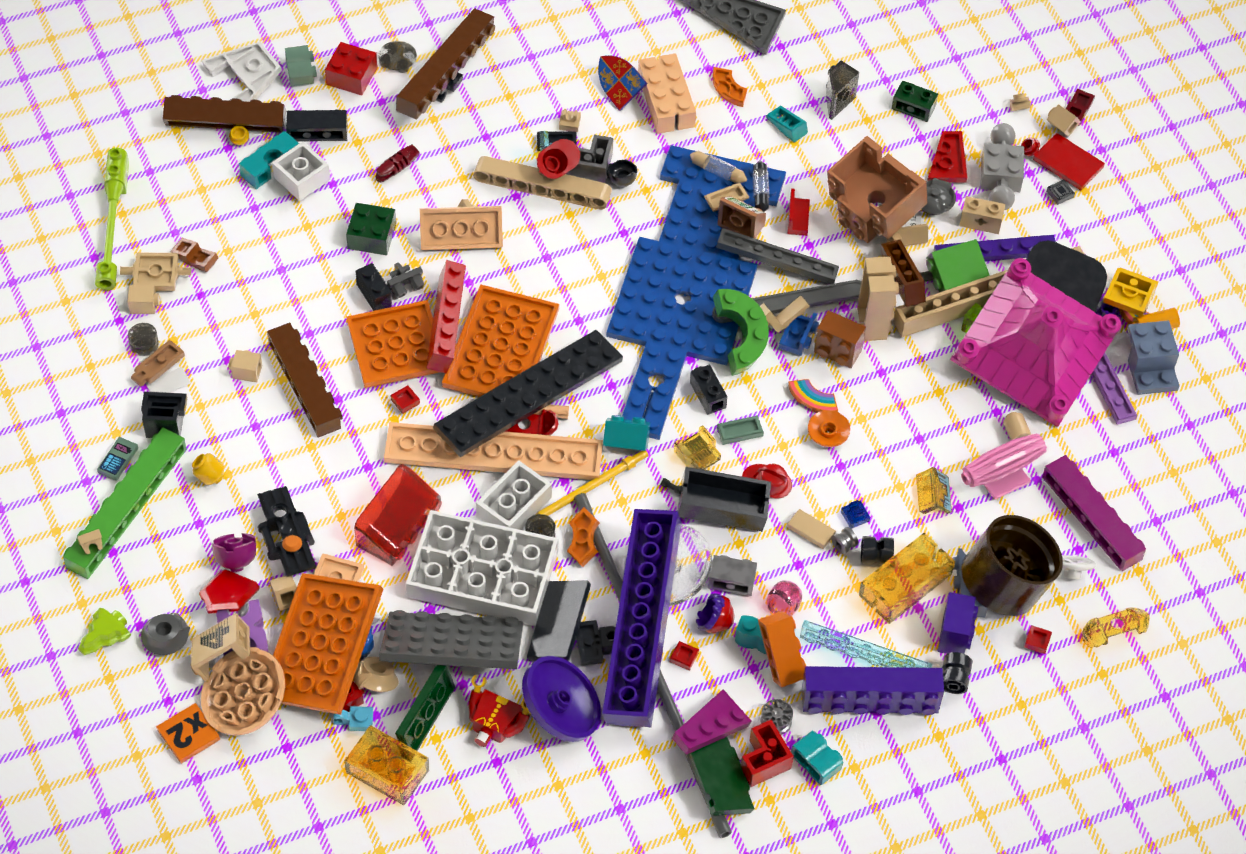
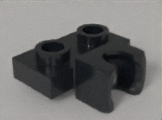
(594, 642)

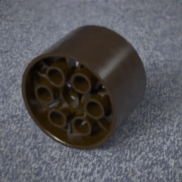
(1012, 565)

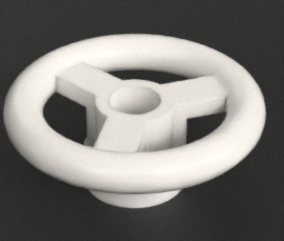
(1075, 565)

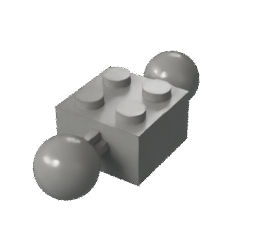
(1002, 165)

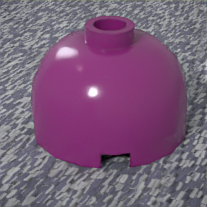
(233, 551)

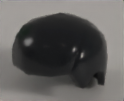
(622, 173)

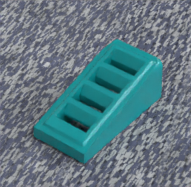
(798, 128)

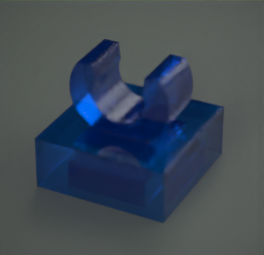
(855, 514)

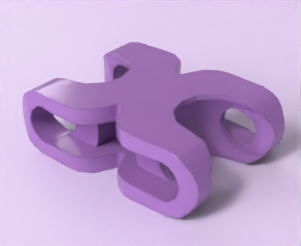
(255, 622)

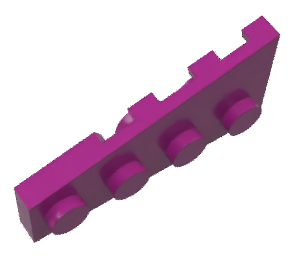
(711, 723)

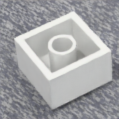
(301, 171)

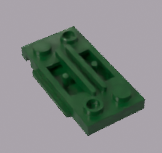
(722, 779)

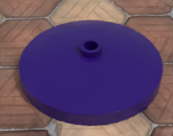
(561, 699)

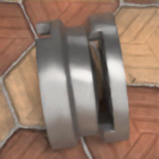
(780, 713)

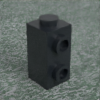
(708, 389)

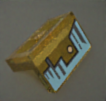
(933, 491)

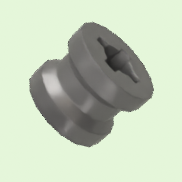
(845, 540)

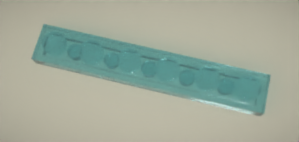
(857, 648)

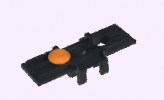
(292, 527)

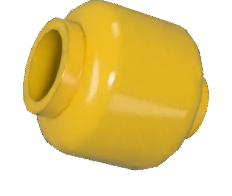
(208, 469)

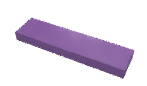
(1113, 392)

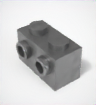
(732, 575)

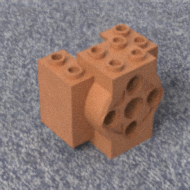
(867, 179)

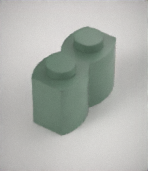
(299, 65)

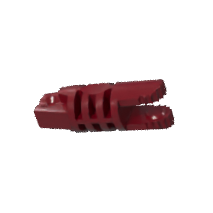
(396, 163)

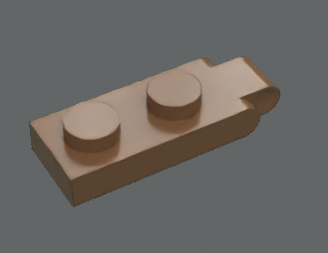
(157, 363)

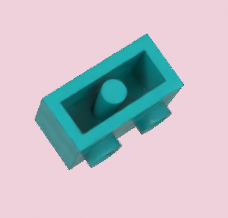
(626, 433)

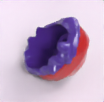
(716, 615)

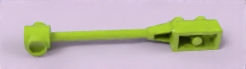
(115, 184)

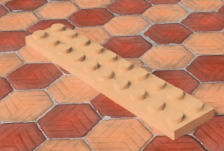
(542, 453)

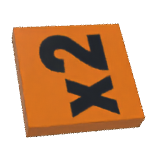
(188, 733)

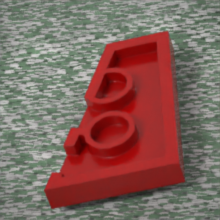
(949, 159)

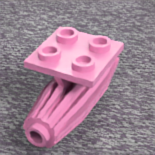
(1003, 466)

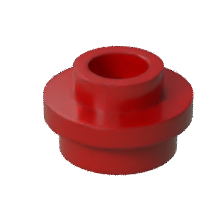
(1031, 146)

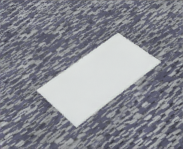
(170, 381)

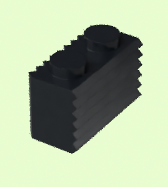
(373, 287)

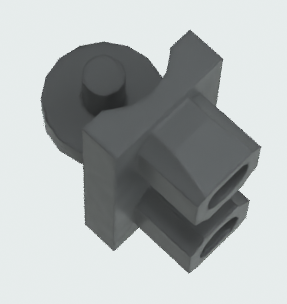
(397, 283)

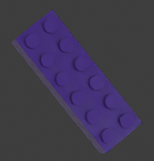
(872, 690)

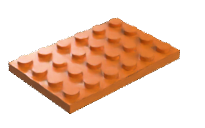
(499, 340)
(325, 640)

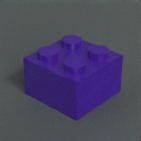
(958, 623)

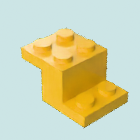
(1130, 291)

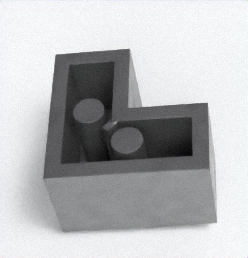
(595, 162)

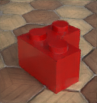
(769, 756)

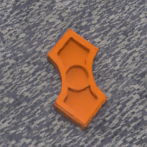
(582, 545)

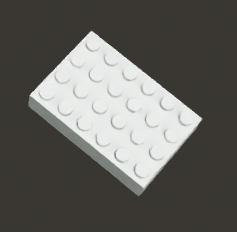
(482, 567)

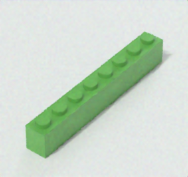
(126, 500)

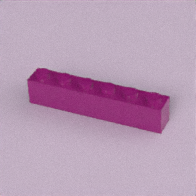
(1094, 513)

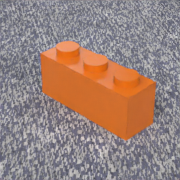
(782, 648)

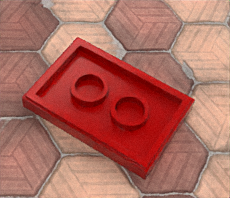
(1068, 161)

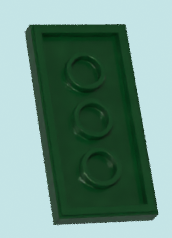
(426, 708)

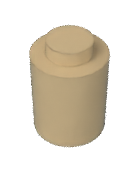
(1016, 425)

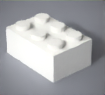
(514, 497)

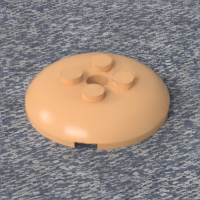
(225, 696)

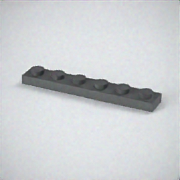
(777, 256)

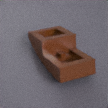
(193, 255)

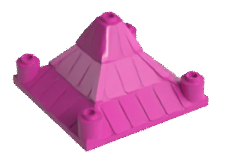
(1035, 343)

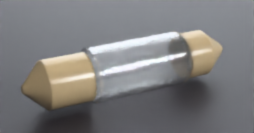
(718, 167)

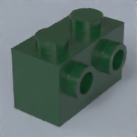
(915, 101)

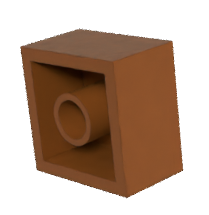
(839, 339)

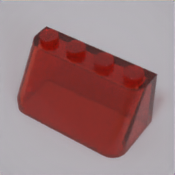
(395, 515)

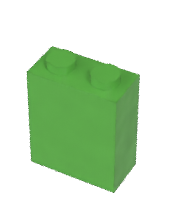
(956, 265)

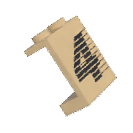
(218, 639)

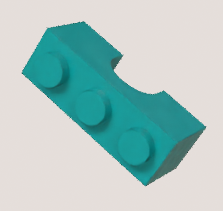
(256, 168)

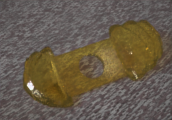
(1100, 629)

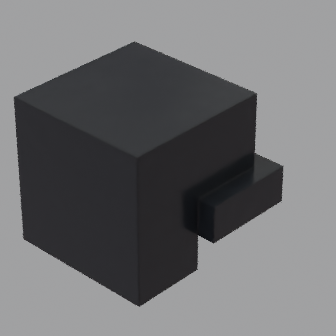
(163, 411)

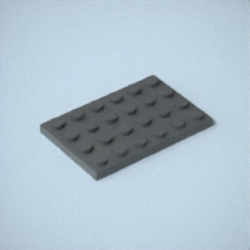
(452, 640)

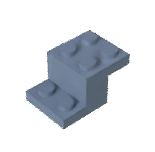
(1153, 357)

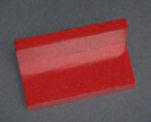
(798, 215)

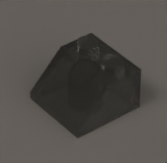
(840, 87)

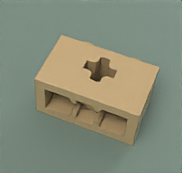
(982, 215)

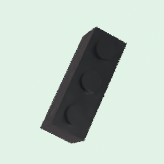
(317, 125)

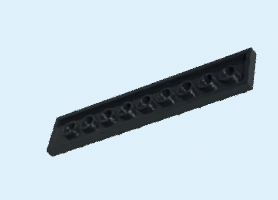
(527, 393)

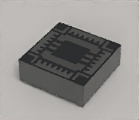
(1060, 192)

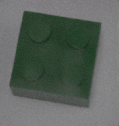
(371, 228)

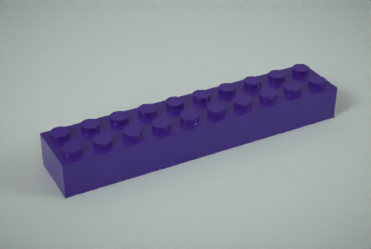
(642, 618)

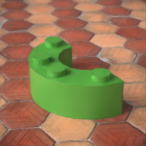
(752, 323)

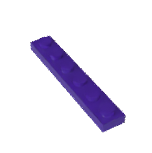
(1005, 248)

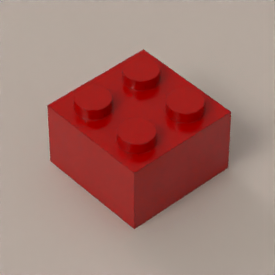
(351, 68)

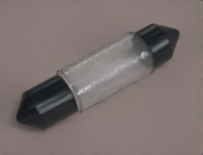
(761, 185)

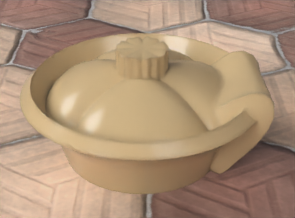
(375, 675)

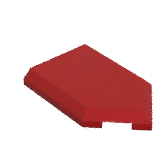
(228, 592)

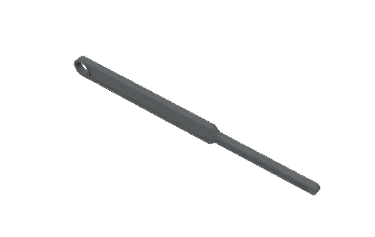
(813, 296)

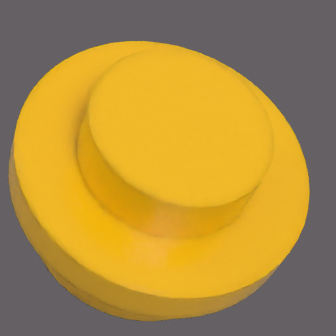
(239, 135)

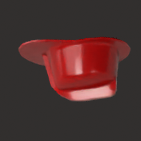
(558, 158)
(780, 481)

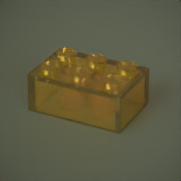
(387, 765)

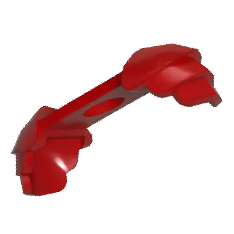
(540, 424)

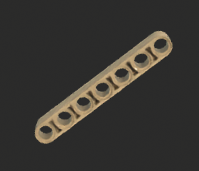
(530, 181)

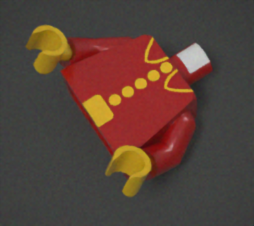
(494, 715)

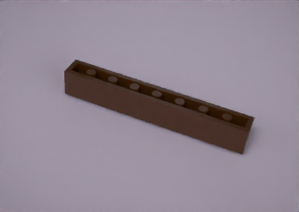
(445, 64)

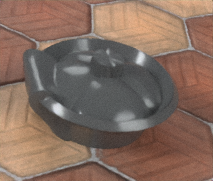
(939, 197)
(165, 634)

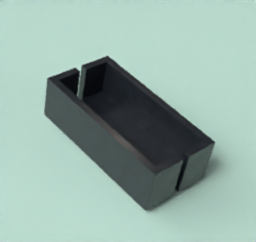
(724, 499)

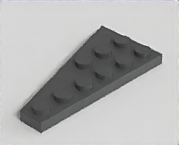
(747, 19)

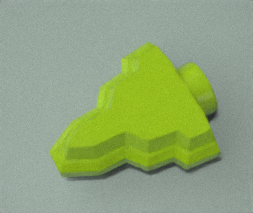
(104, 631)

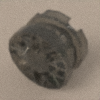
(143, 339)
(541, 525)

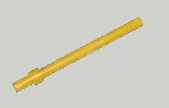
(626, 464)

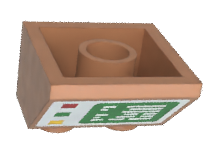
(740, 217)

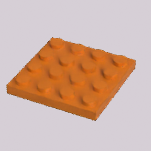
(392, 342)

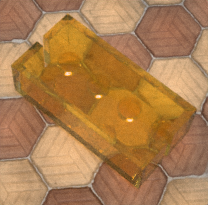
(906, 578)

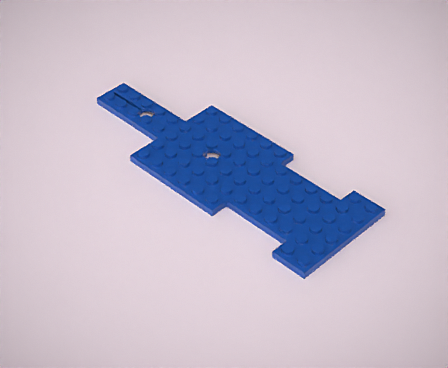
(688, 264)

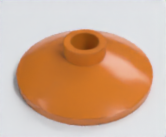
(832, 422)

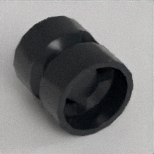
(876, 550)
(956, 671)

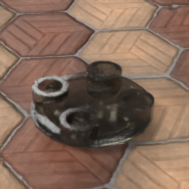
(397, 56)

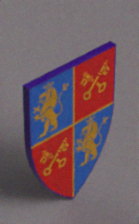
(619, 80)

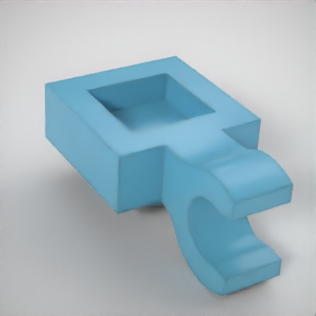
(358, 718)

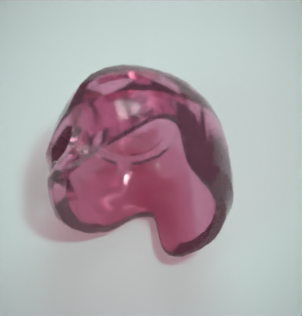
(785, 597)

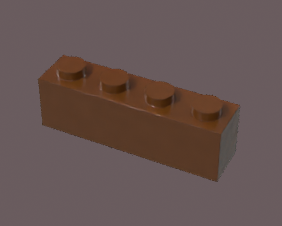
(907, 275)

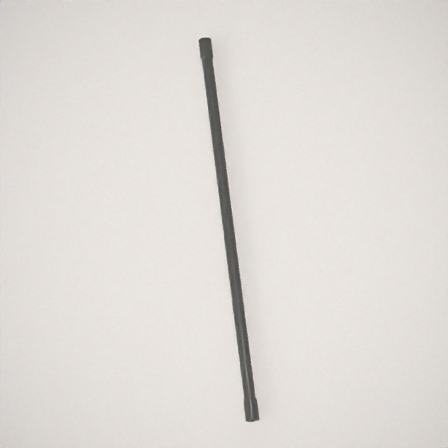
(581, 500)

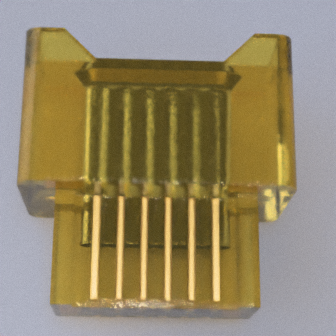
(698, 449)

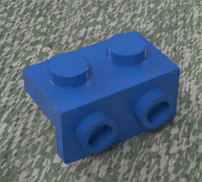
(798, 334)

